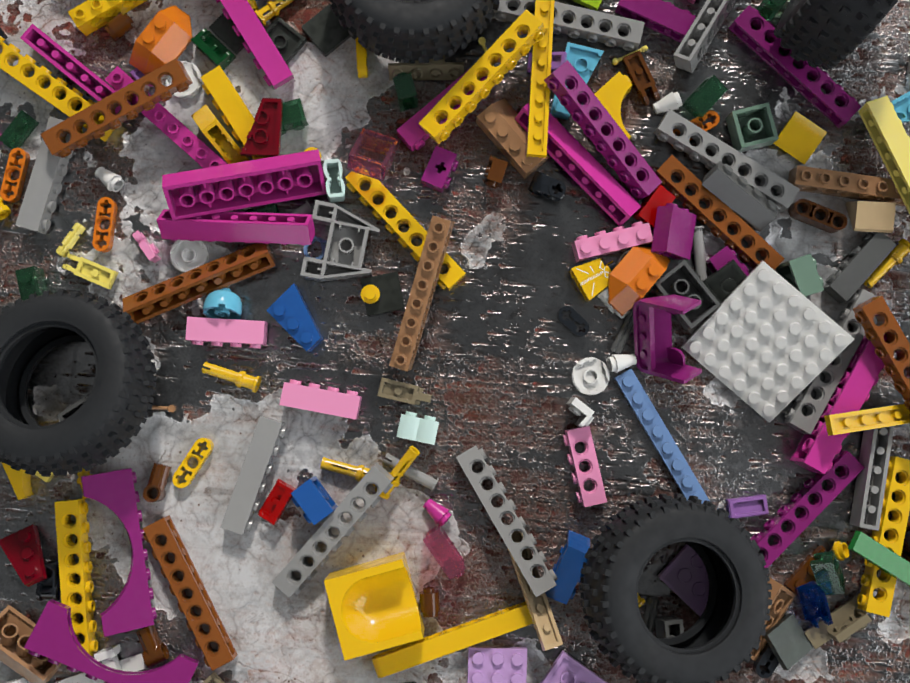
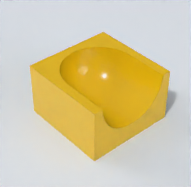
(374, 606)

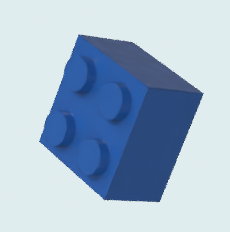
(313, 500)

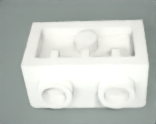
(579, 408)

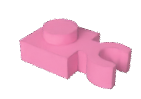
(149, 250)

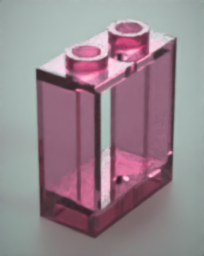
(376, 143)
(445, 552)

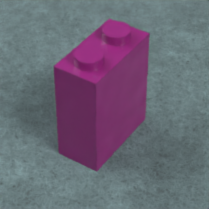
(673, 232)

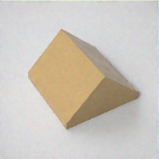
(871, 216)

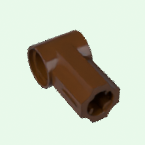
(157, 480)
(154, 650)

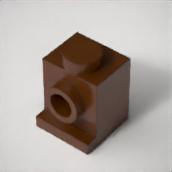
(495, 172)

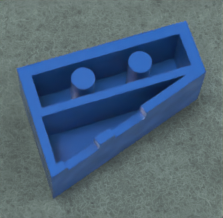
(294, 316)
(569, 567)

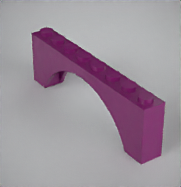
(133, 605)
(57, 641)

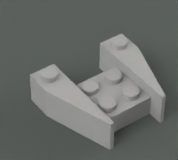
(344, 245)

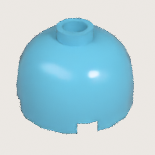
(223, 304)

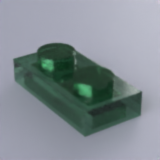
(18, 130)

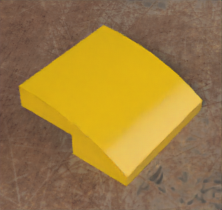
(800, 137)

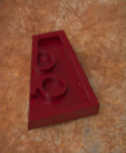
(265, 134)
(25, 554)

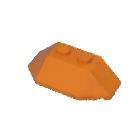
(162, 40)
(634, 277)

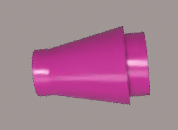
(437, 512)

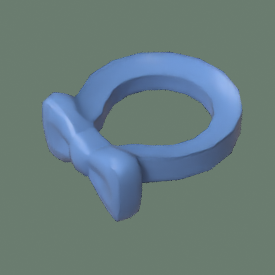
(323, 245)

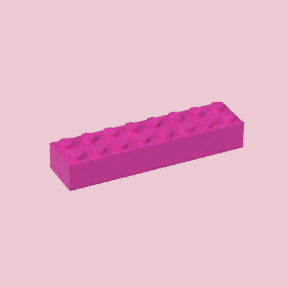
(244, 184)
(818, 449)

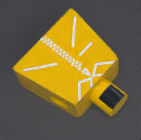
(592, 277)

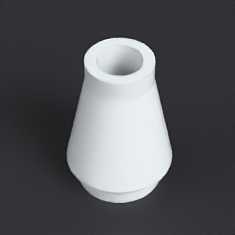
(671, 101)
(111, 180)
(619, 362)

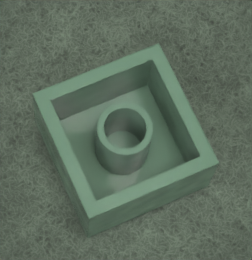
(752, 128)
(802, 274)

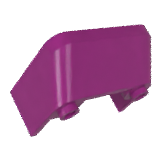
(654, 337)

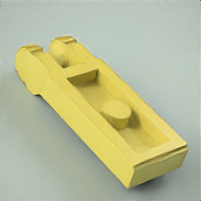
(92, 271)

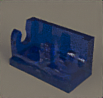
(814, 604)

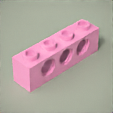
(596, 494)

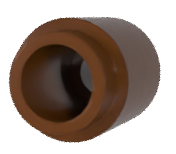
(119, 25)
(429, 602)

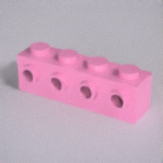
(613, 242)
(226, 331)
(321, 400)

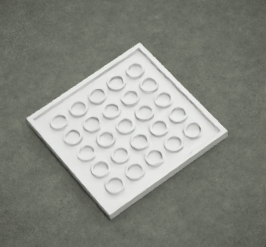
(767, 341)

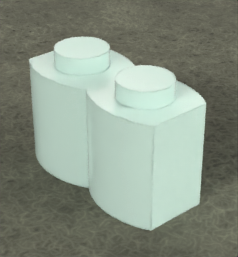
(334, 180)
(417, 428)

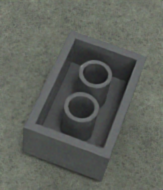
(685, 282)

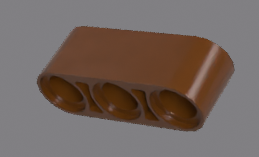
(826, 216)

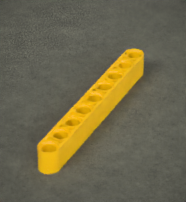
(452, 640)

